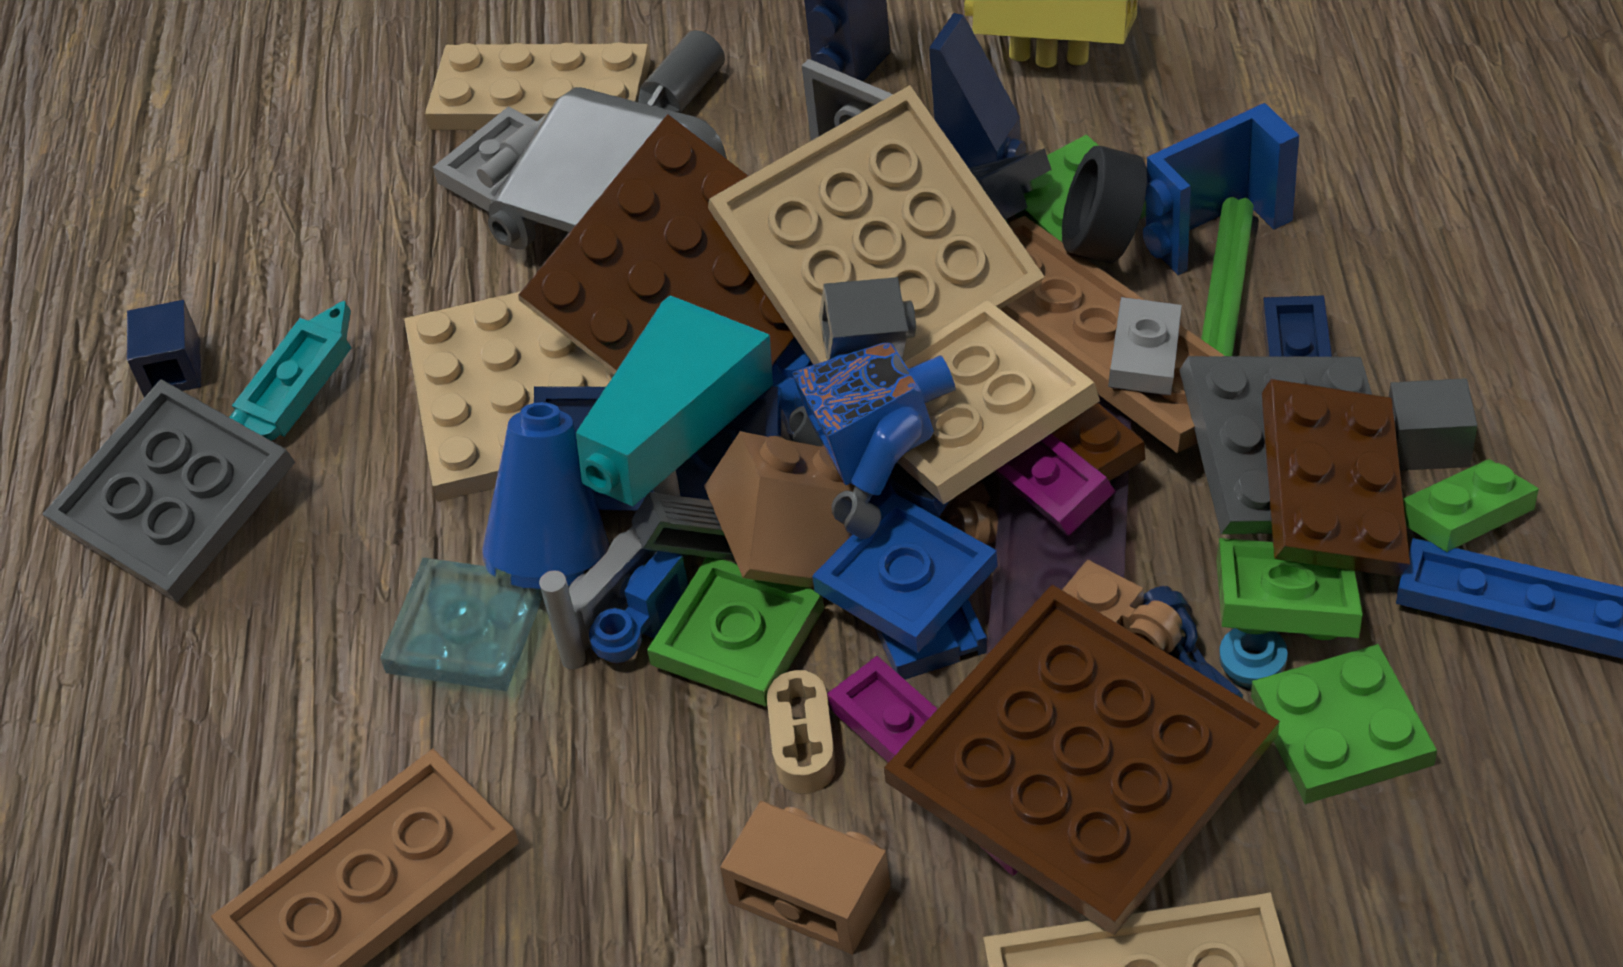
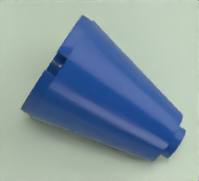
(539, 506)

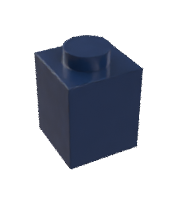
(163, 346)

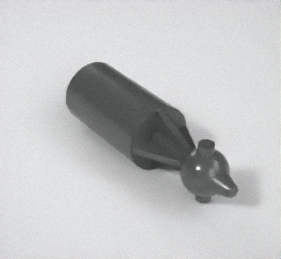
(683, 72)

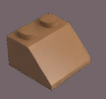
(777, 507)

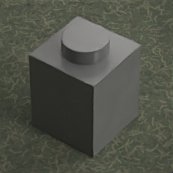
(865, 315)
(1433, 423)

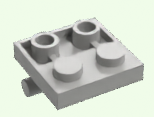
(487, 157)

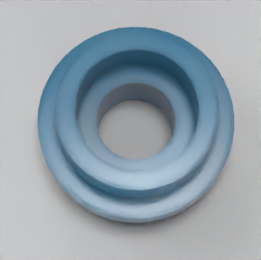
(1246, 667)

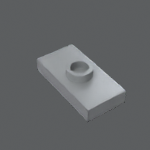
(1145, 346)

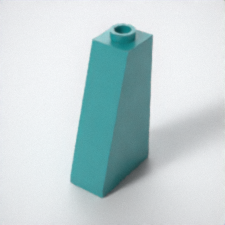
(670, 398)

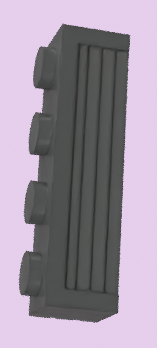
(680, 526)

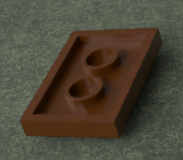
(1334, 478)

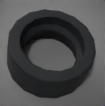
(1104, 204)

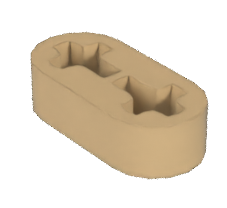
(813, 729)

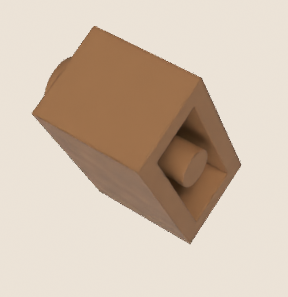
(806, 876)

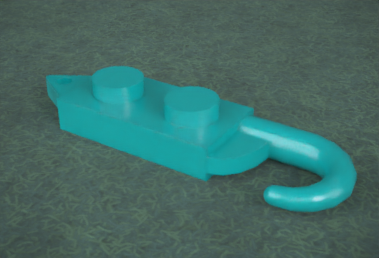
(294, 373)

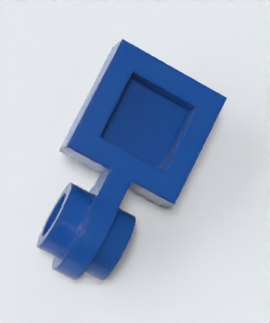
(650, 600)

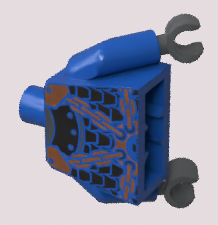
(866, 417)

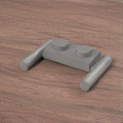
(600, 589)

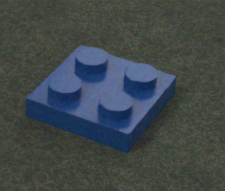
(906, 573)

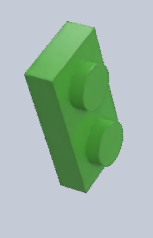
(1469, 504)

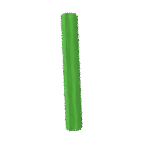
(1228, 275)

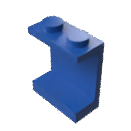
(1237, 158)

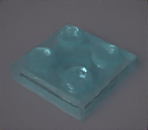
(461, 626)

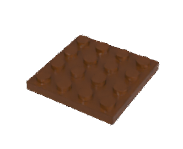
(649, 242)
(1082, 756)

